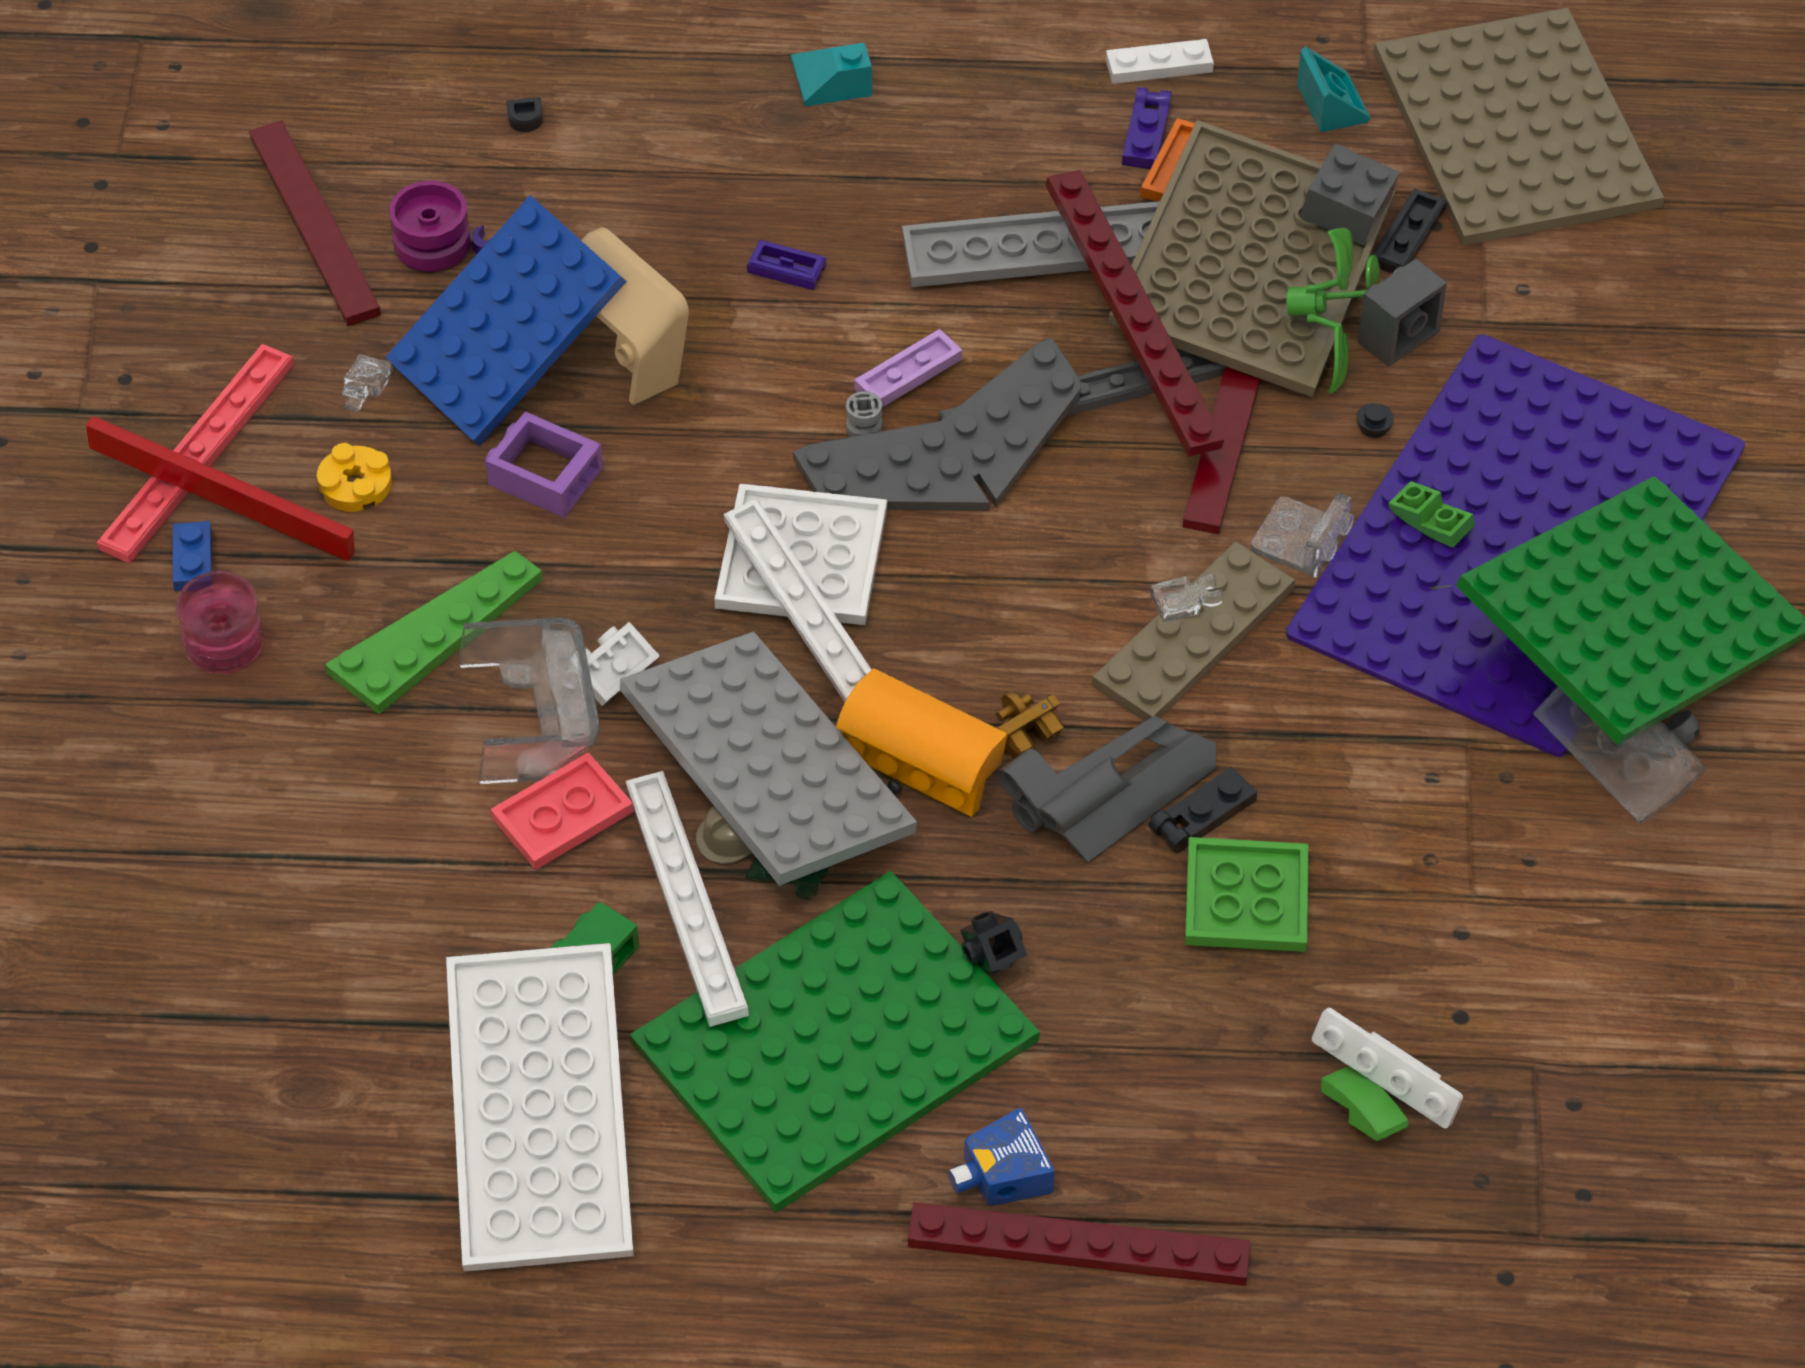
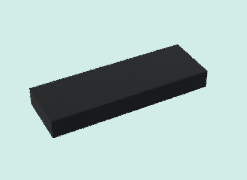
(1409, 230)

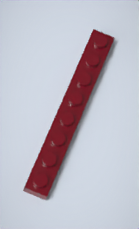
(1079, 1244)

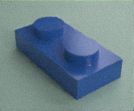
(191, 551)

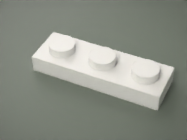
(1159, 61)

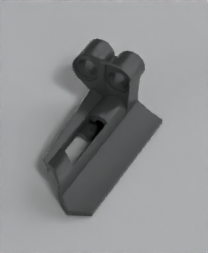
(1091, 799)

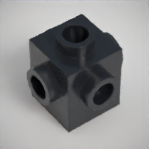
(1003, 945)

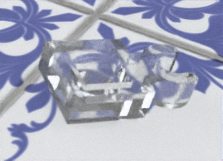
(1182, 599)

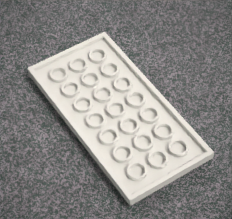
(538, 1108)

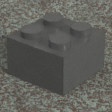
(1349, 193)
(1402, 312)

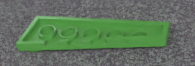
(413, 646)

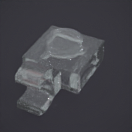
(365, 378)

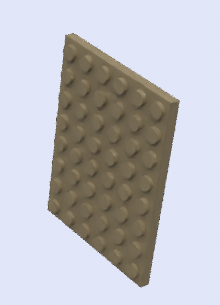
(1517, 126)
(1229, 251)

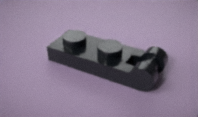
(1204, 809)

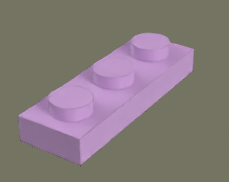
(910, 367)

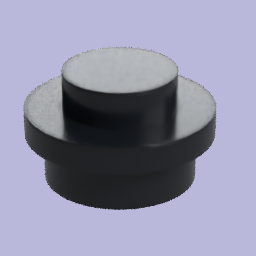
(1374, 420)

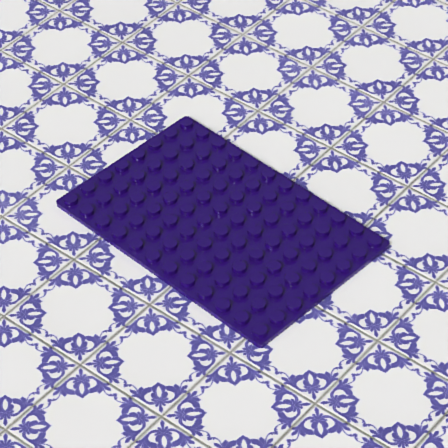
(1522, 454)

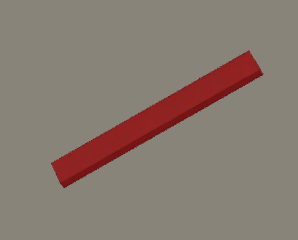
(221, 488)

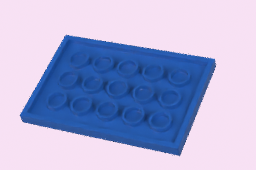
(505, 320)

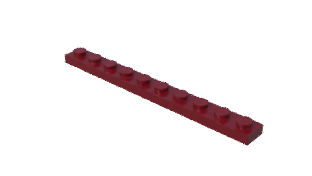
(1135, 313)

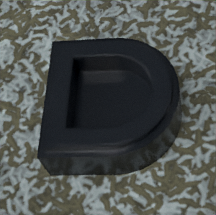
(525, 114)

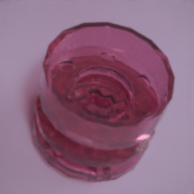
(220, 621)

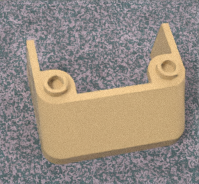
(646, 317)

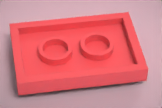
(562, 810)

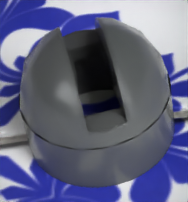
(1684, 726)

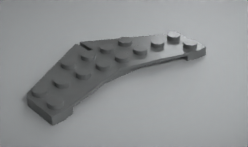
(942, 461)

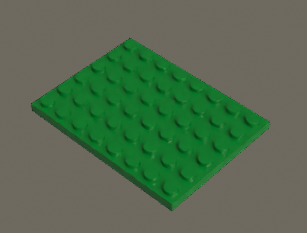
(1634, 608)
(843, 1044)

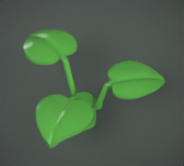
(1313, 299)

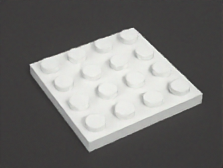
(831, 537)

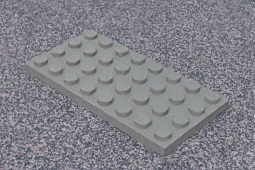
(767, 757)

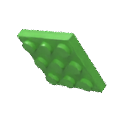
(1247, 894)

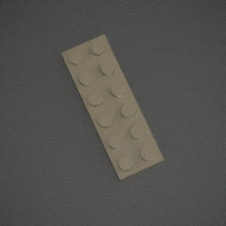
(1174, 655)

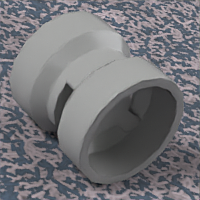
(863, 414)

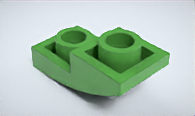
(1427, 513)
(1368, 1104)

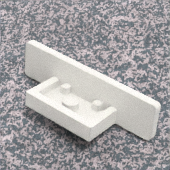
(1388, 1067)

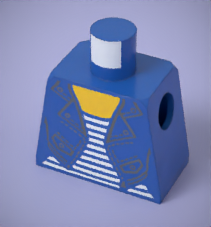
(1004, 1162)

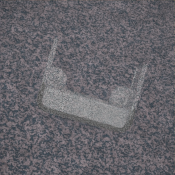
(553, 662)

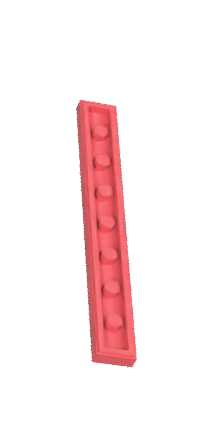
(202, 443)

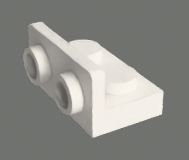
(618, 656)

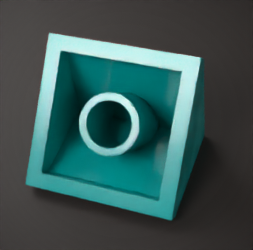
(1329, 93)

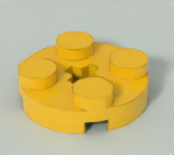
(349, 461)

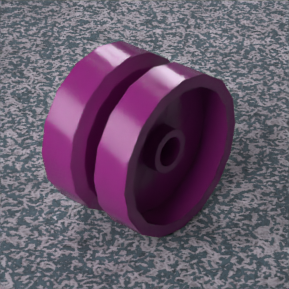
(430, 225)

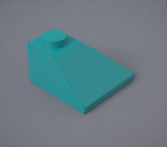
(833, 74)

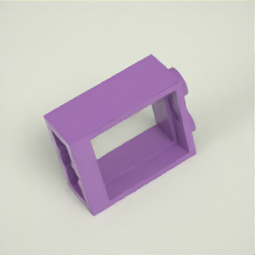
(552, 496)

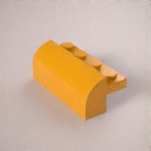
(921, 740)

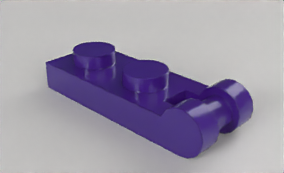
(1146, 128)

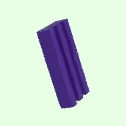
(785, 269)

